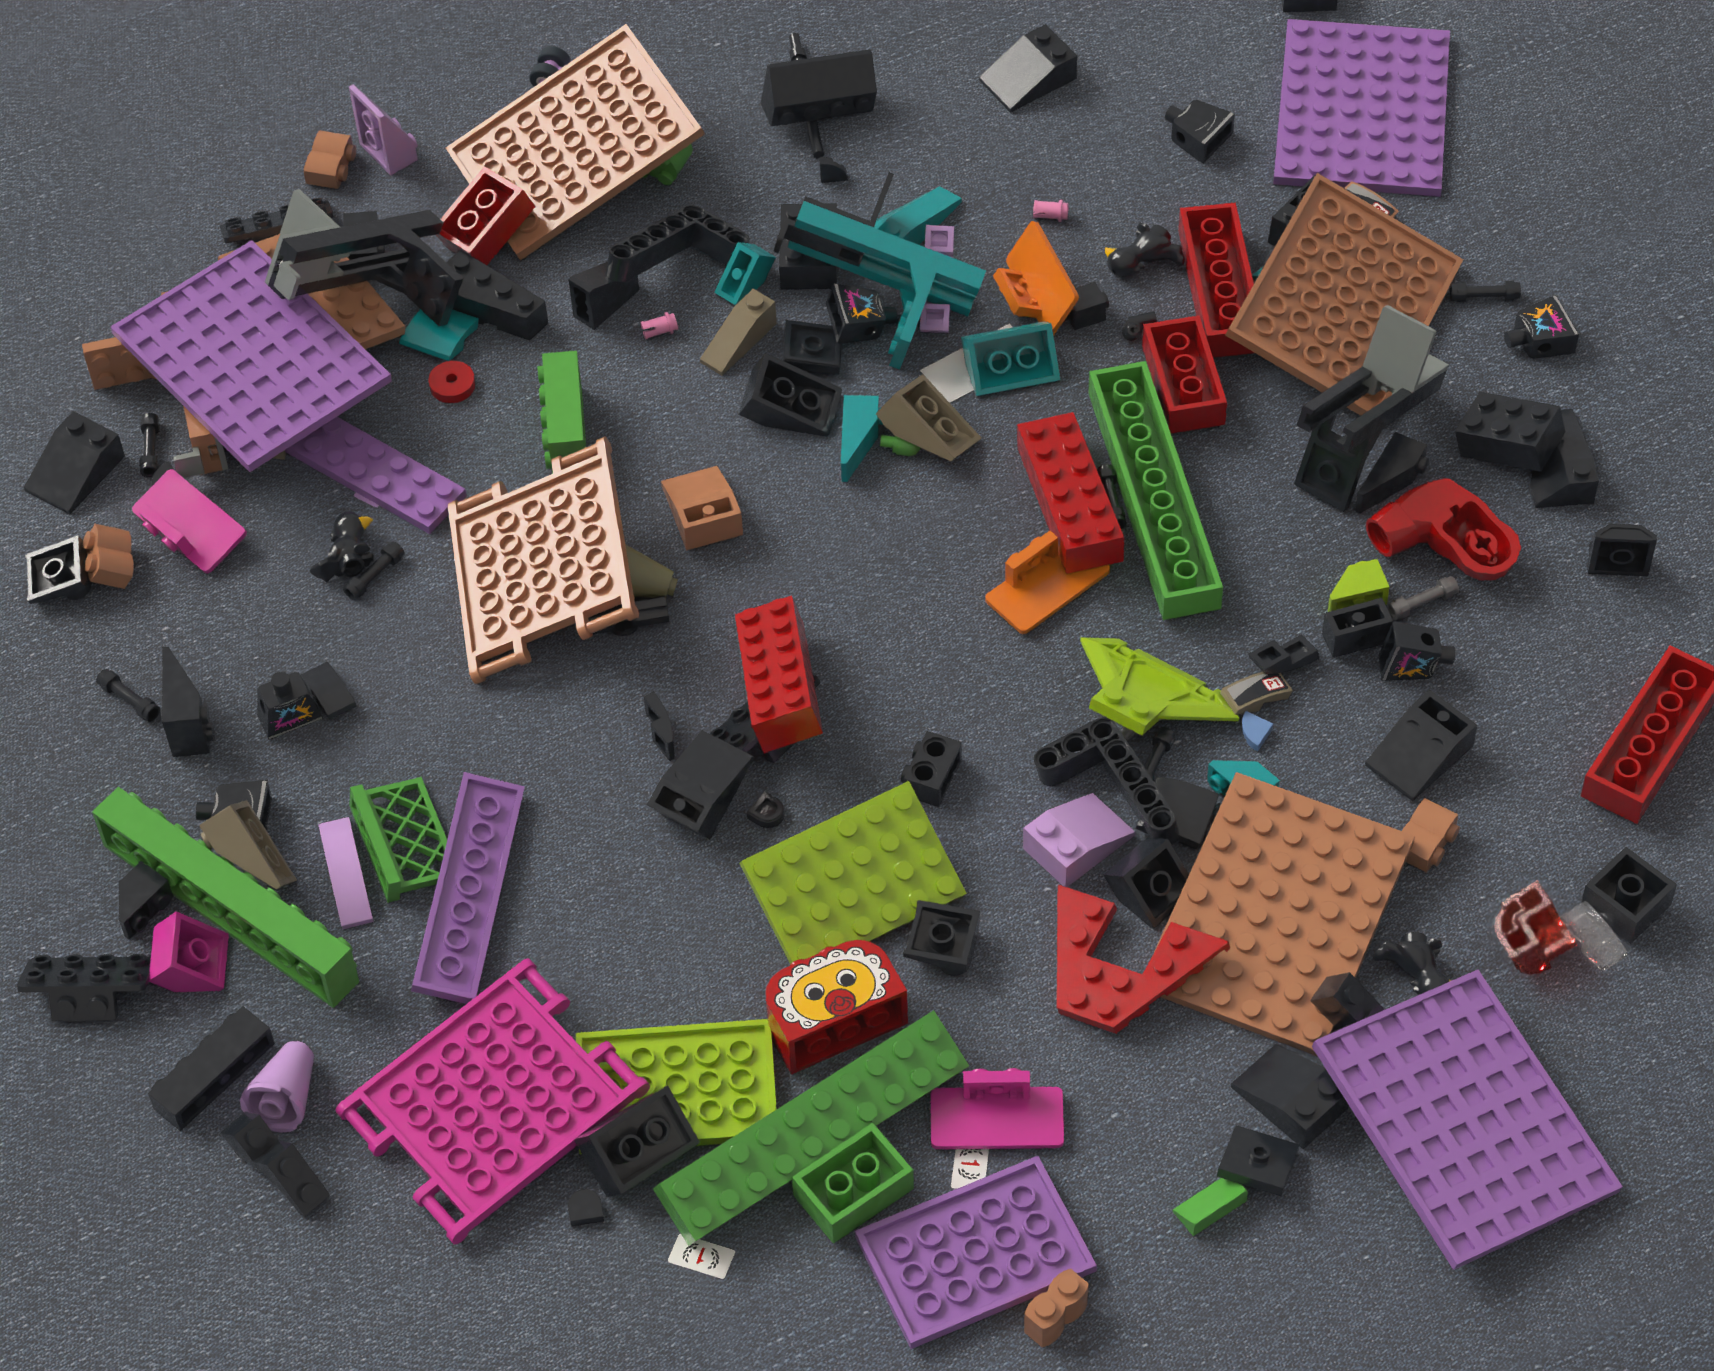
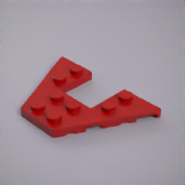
(1108, 993)

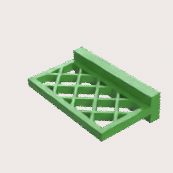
(377, 837)

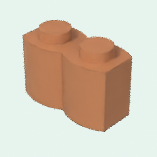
(329, 159)
(108, 556)
(1432, 829)
(1058, 1306)

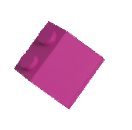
(188, 955)

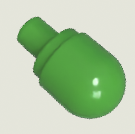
(899, 445)

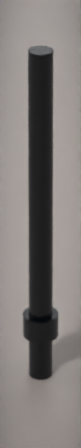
(796, 53)

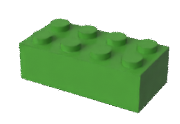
(563, 404)

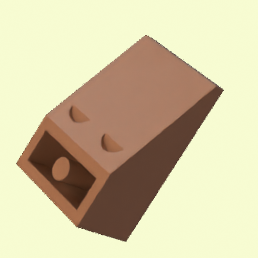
(703, 507)

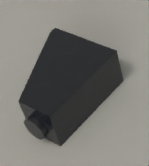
(598, 297)

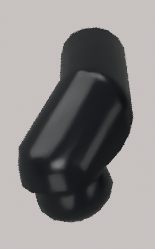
(1134, 325)

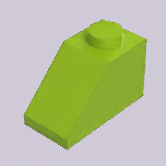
(1359, 584)

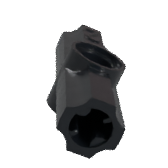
(650, 611)

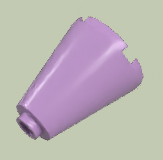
(281, 1088)

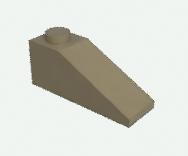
(740, 331)

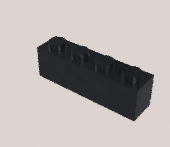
(211, 1068)

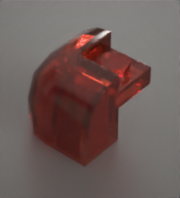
(1532, 930)

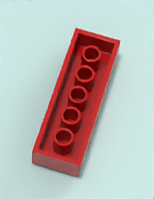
(1216, 270)
(1070, 492)
(778, 674)
(1651, 735)

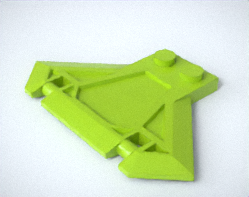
(1146, 689)

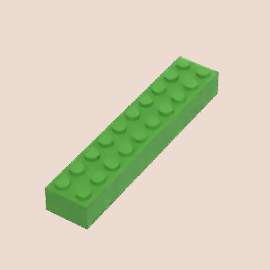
(1155, 491)
(228, 897)
(809, 1127)

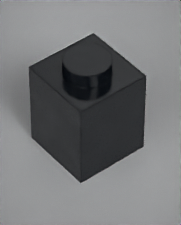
(1089, 307)

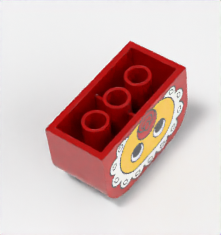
(834, 1003)

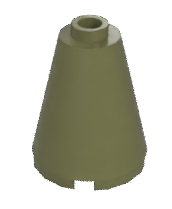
(648, 576)

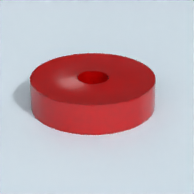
(455, 391)

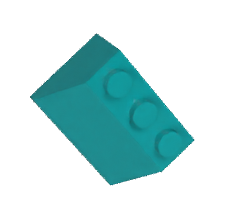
(1011, 358)

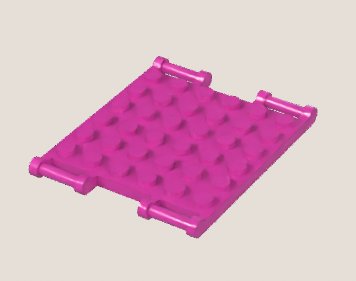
(491, 1098)

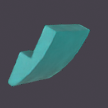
(437, 340)

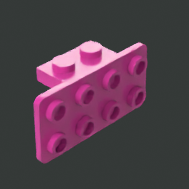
(188, 521)
(997, 1113)

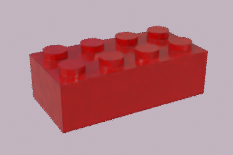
(1184, 374)

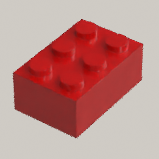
(485, 216)

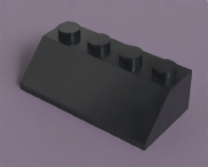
(819, 88)

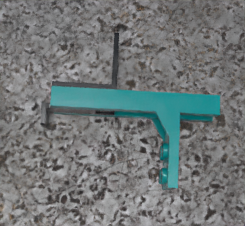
(884, 258)

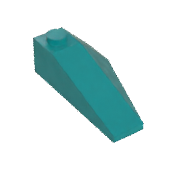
(911, 219)

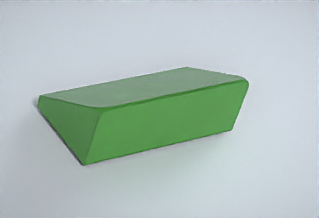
(1210, 1205)

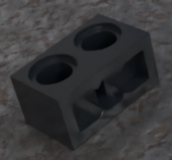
(937, 770)

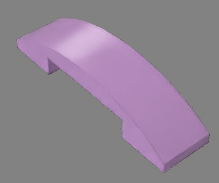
(937, 316)
(345, 873)

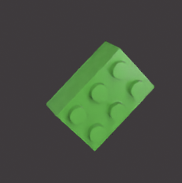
(853, 1183)

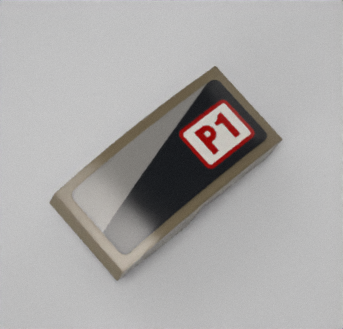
(1255, 690)

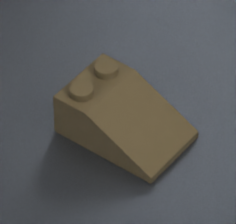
(927, 420)
(243, 840)

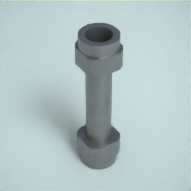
(1444, 588)

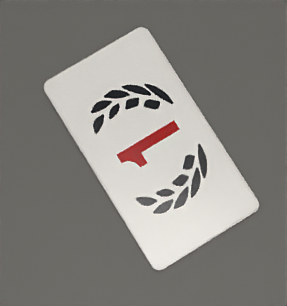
(969, 1166)
(702, 1257)

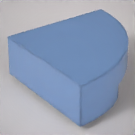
(1255, 730)

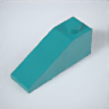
(859, 431)

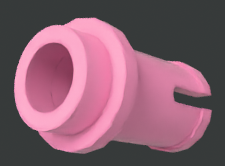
(1051, 210)
(661, 325)

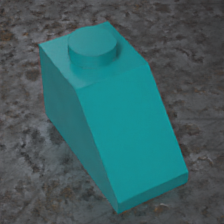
(744, 272)

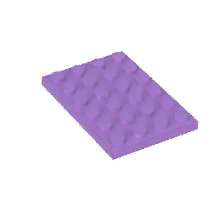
(973, 1251)

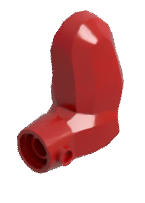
(1453, 526)

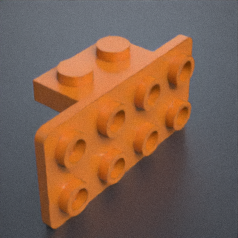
(1036, 280)
(1038, 584)

